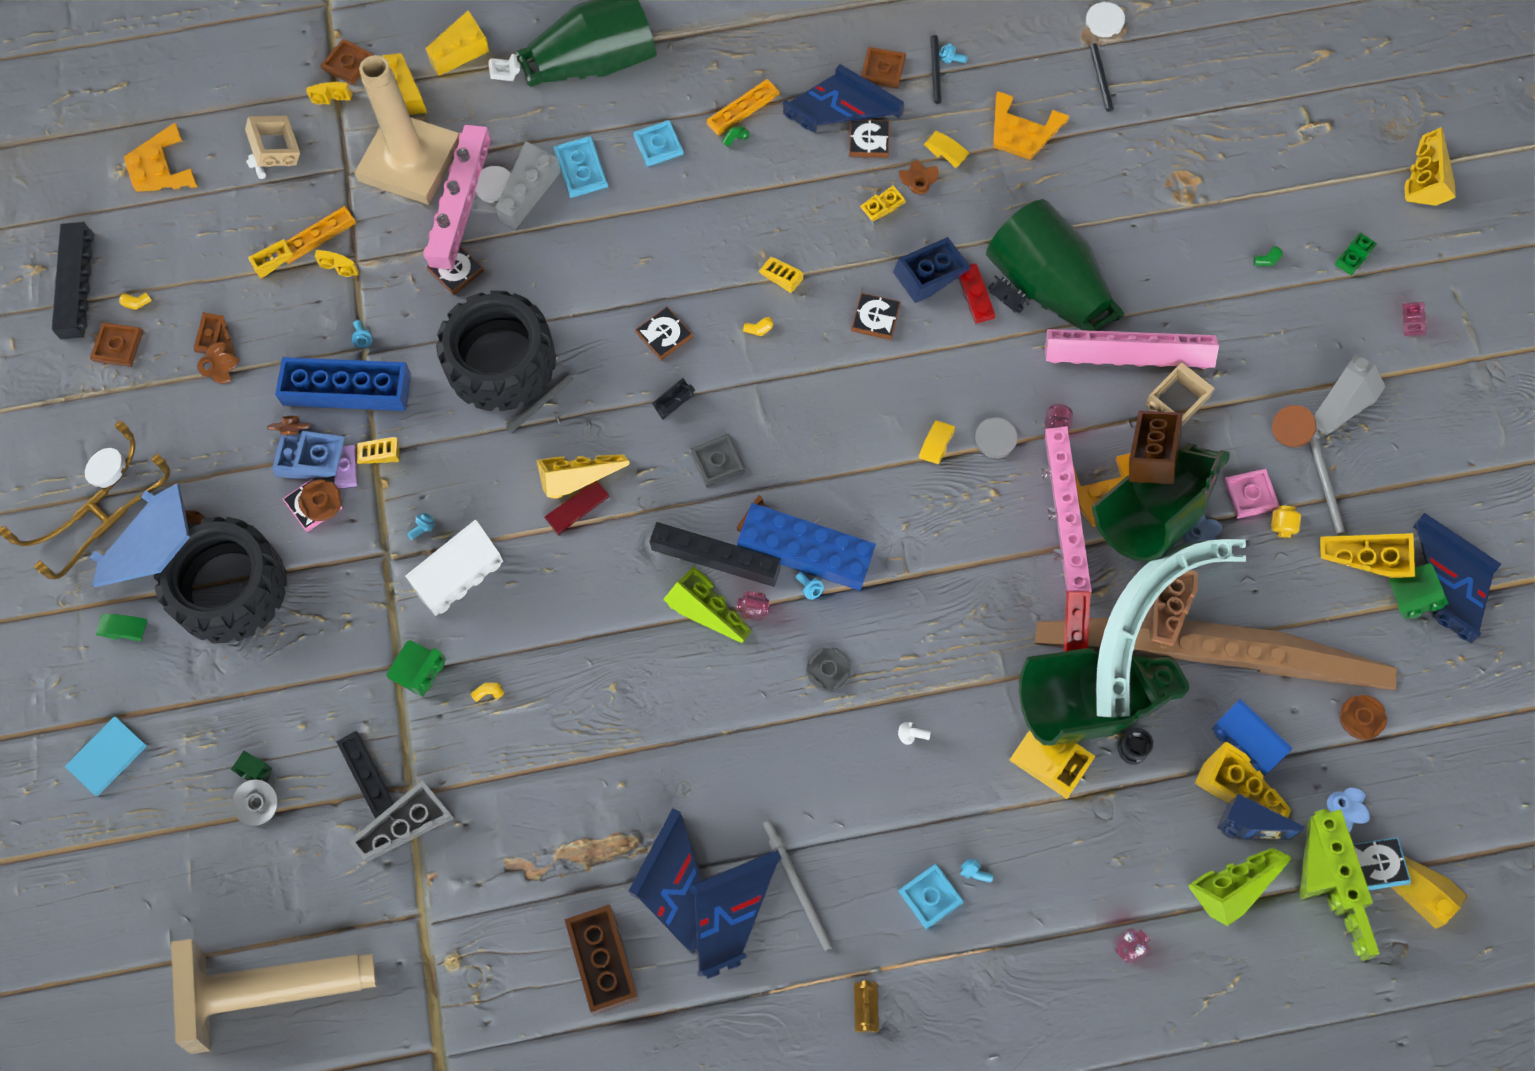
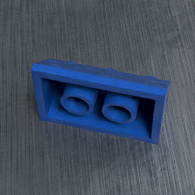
(1252, 736)

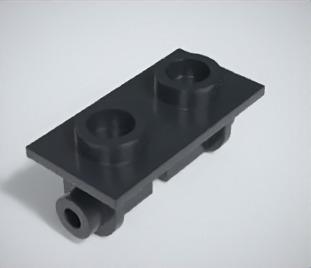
(1015, 298)
(673, 398)

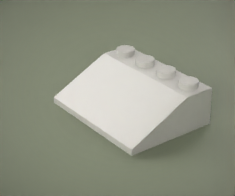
(454, 568)

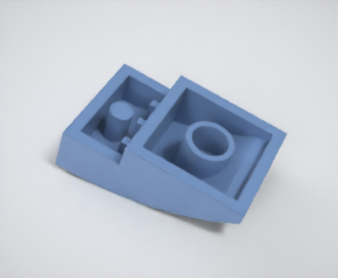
(308, 455)

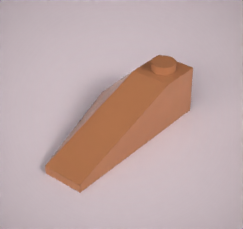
(1171, 607)

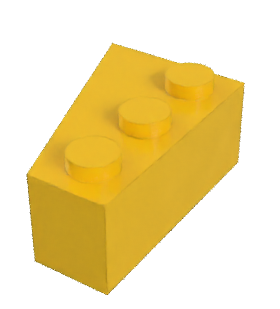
(457, 45)
(406, 84)

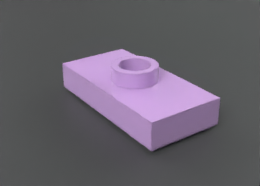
(347, 468)

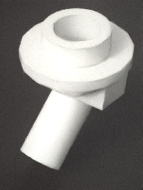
(259, 169)
(908, 732)

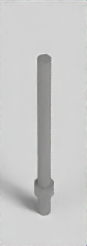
(1326, 483)
(778, 843)

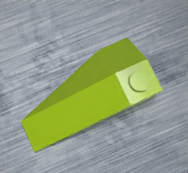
(697, 600)
(1234, 890)

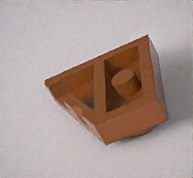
(211, 331)

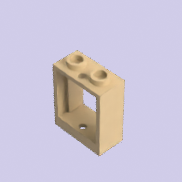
(272, 126)
(1189, 380)

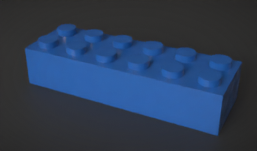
(343, 384)
(807, 546)

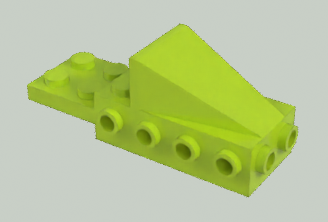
(1334, 868)

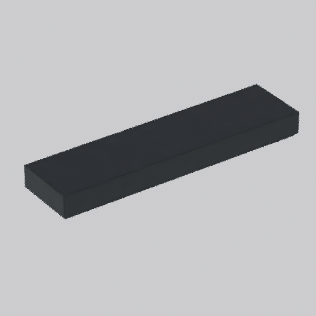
(365, 773)

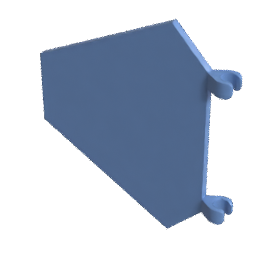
(147, 542)

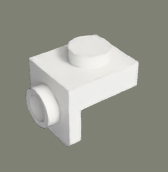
(504, 69)

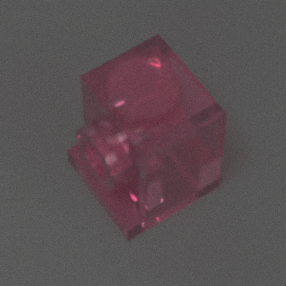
(1414, 318)

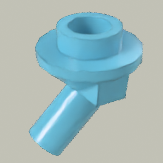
(948, 54)
(361, 338)
(425, 522)
(813, 588)
(971, 868)

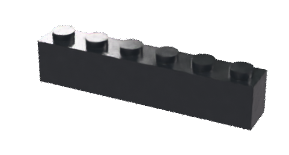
(72, 280)
(715, 554)

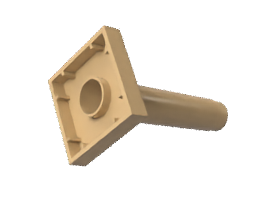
(405, 153)
(202, 994)

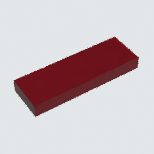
(576, 507)

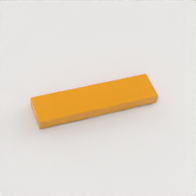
(742, 107)
(319, 233)

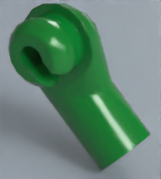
(735, 133)
(1270, 259)

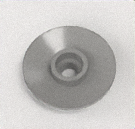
(244, 802)

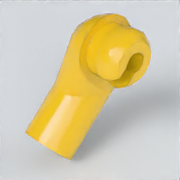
(134, 302)
(487, 688)

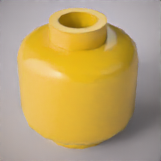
(1285, 521)

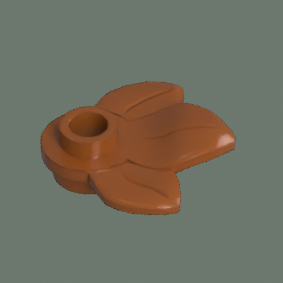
(919, 176)
(220, 363)
(289, 426)

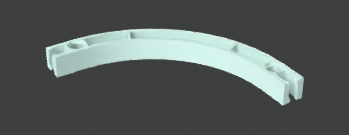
(1132, 608)

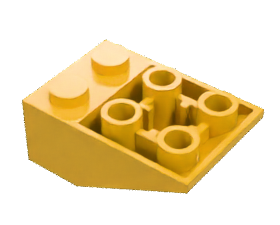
(1053, 765)

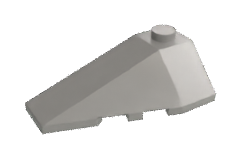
(1354, 391)

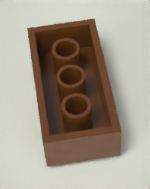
(1155, 447)
(601, 960)

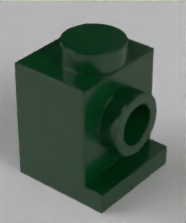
(251, 768)

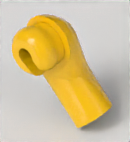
(760, 328)

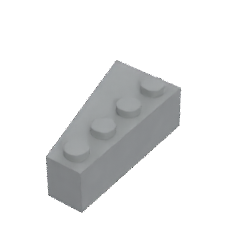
(527, 183)
(403, 821)

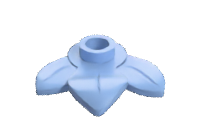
(1204, 530)
(1351, 806)

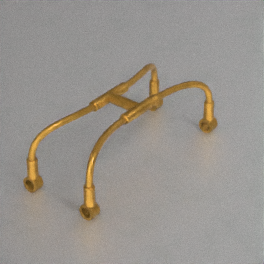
(91, 505)

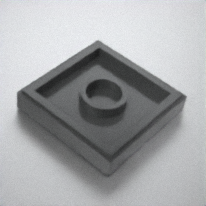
(717, 460)

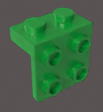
(1418, 592)
(416, 667)

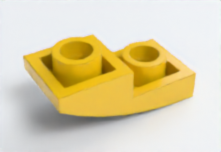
(324, 92)
(943, 145)
(882, 205)
(342, 264)
(936, 442)

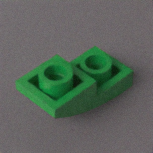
(1355, 254)
(122, 626)

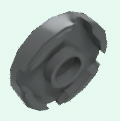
(828, 669)

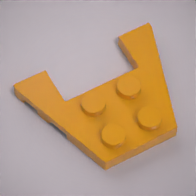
(1021, 135)
(149, 165)
(1091, 493)

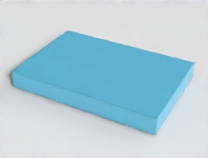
(580, 166)
(105, 756)

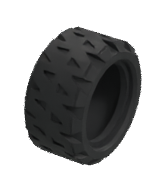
(483, 315)
(247, 611)

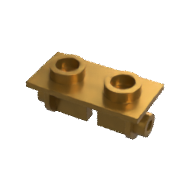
(866, 1006)

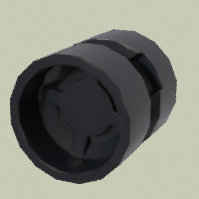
(1135, 746)

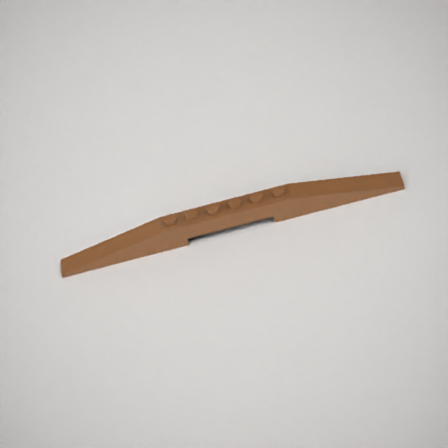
(1244, 648)

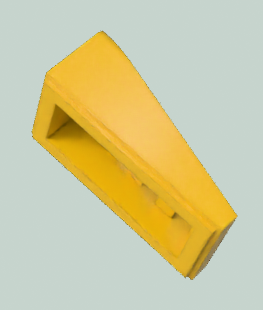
(261, 256)
(788, 285)
(392, 456)

